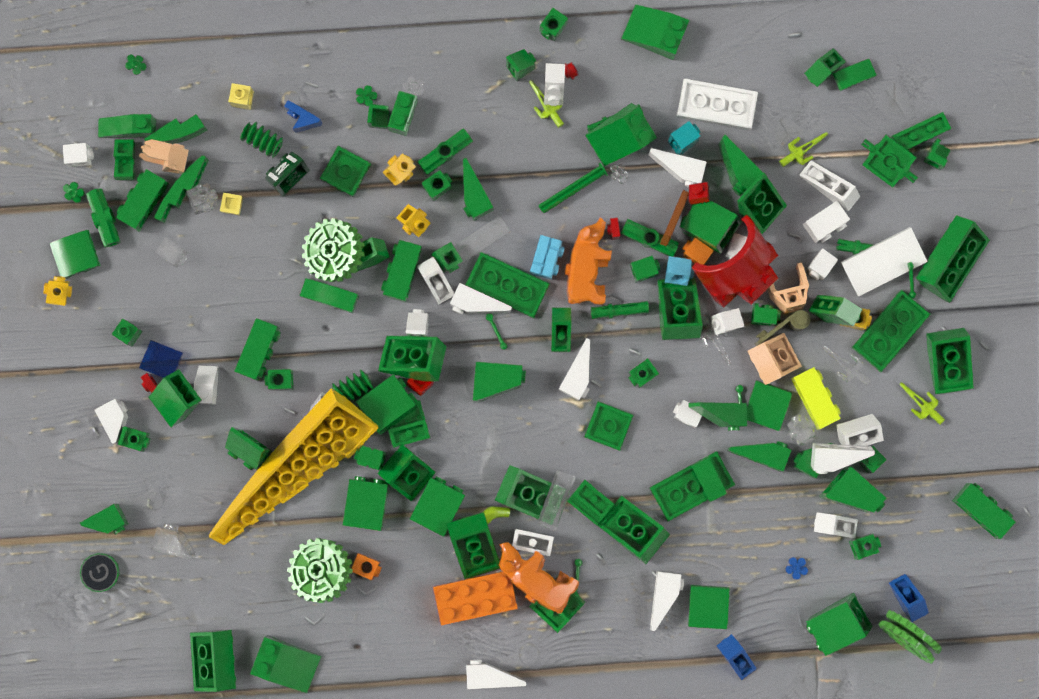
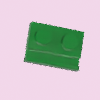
(590, 502)

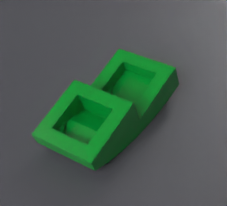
(854, 74)
(124, 159)
(709, 479)

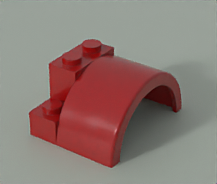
(744, 274)

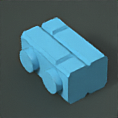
(546, 257)

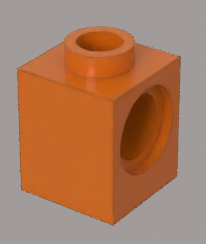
(697, 251)
(357, 566)

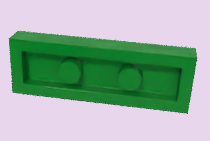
(923, 131)

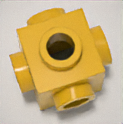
(399, 169)
(413, 220)
(55, 297)

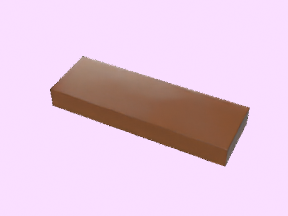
(675, 217)

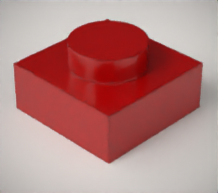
(699, 193)
(613, 228)
(148, 383)
(419, 387)

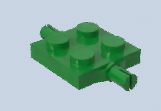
(889, 160)

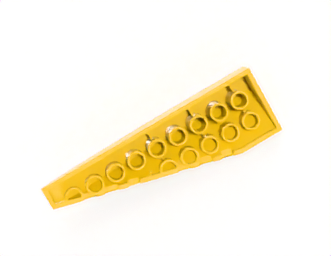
(316, 443)

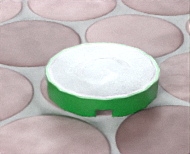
(99, 572)

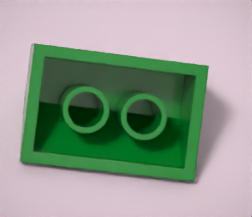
(213, 660)

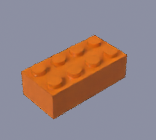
(474, 597)

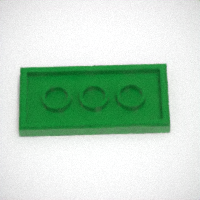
(507, 284)
(891, 331)
(683, 491)

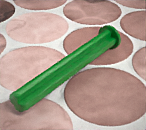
(573, 188)

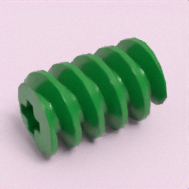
(261, 140)
(354, 386)

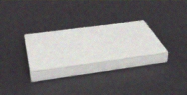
(717, 104)
(883, 261)

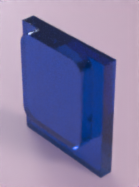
(160, 359)

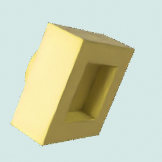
(231, 204)

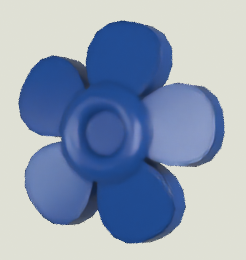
(796, 567)

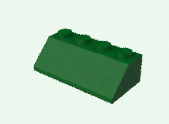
(953, 258)

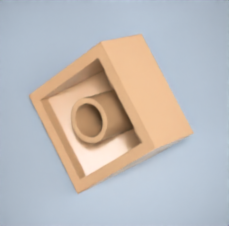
(774, 358)

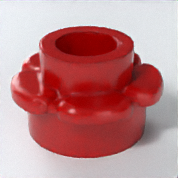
(570, 71)

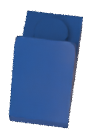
(306, 119)

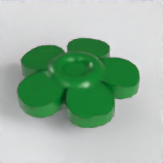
(135, 63)
(365, 95)
(73, 192)

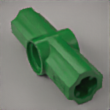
(455, 144)
(103, 217)
(637, 233)

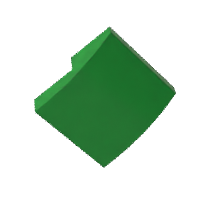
(75, 254)
(768, 405)
(410, 429)
(708, 607)
(556, 620)

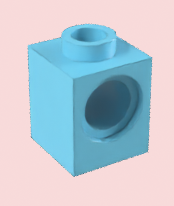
(678, 271)

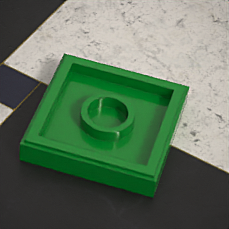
(345, 171)
(608, 426)

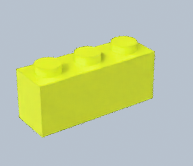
(816, 398)

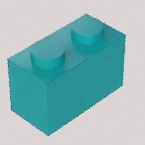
(684, 138)

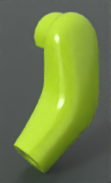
(495, 512)

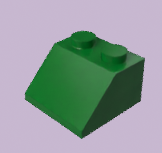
(406, 472)

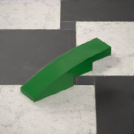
(185, 182)

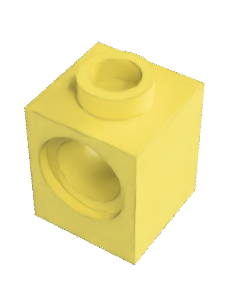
(241, 96)

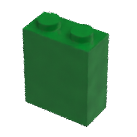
(710, 224)
(175, 398)
(388, 403)
(365, 504)
(437, 506)

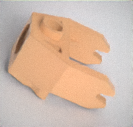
(170, 156)
(796, 294)

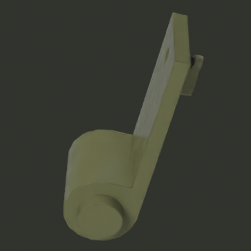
(797, 321)

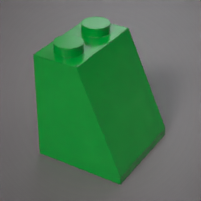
(496, 379)
(854, 492)
(839, 624)

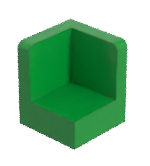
(378, 116)
(937, 155)

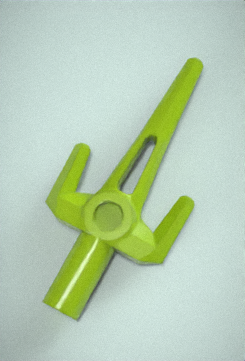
(549, 111)
(797, 153)
(927, 407)

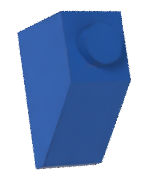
(909, 598)
(736, 656)

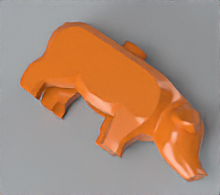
(584, 265)
(535, 582)

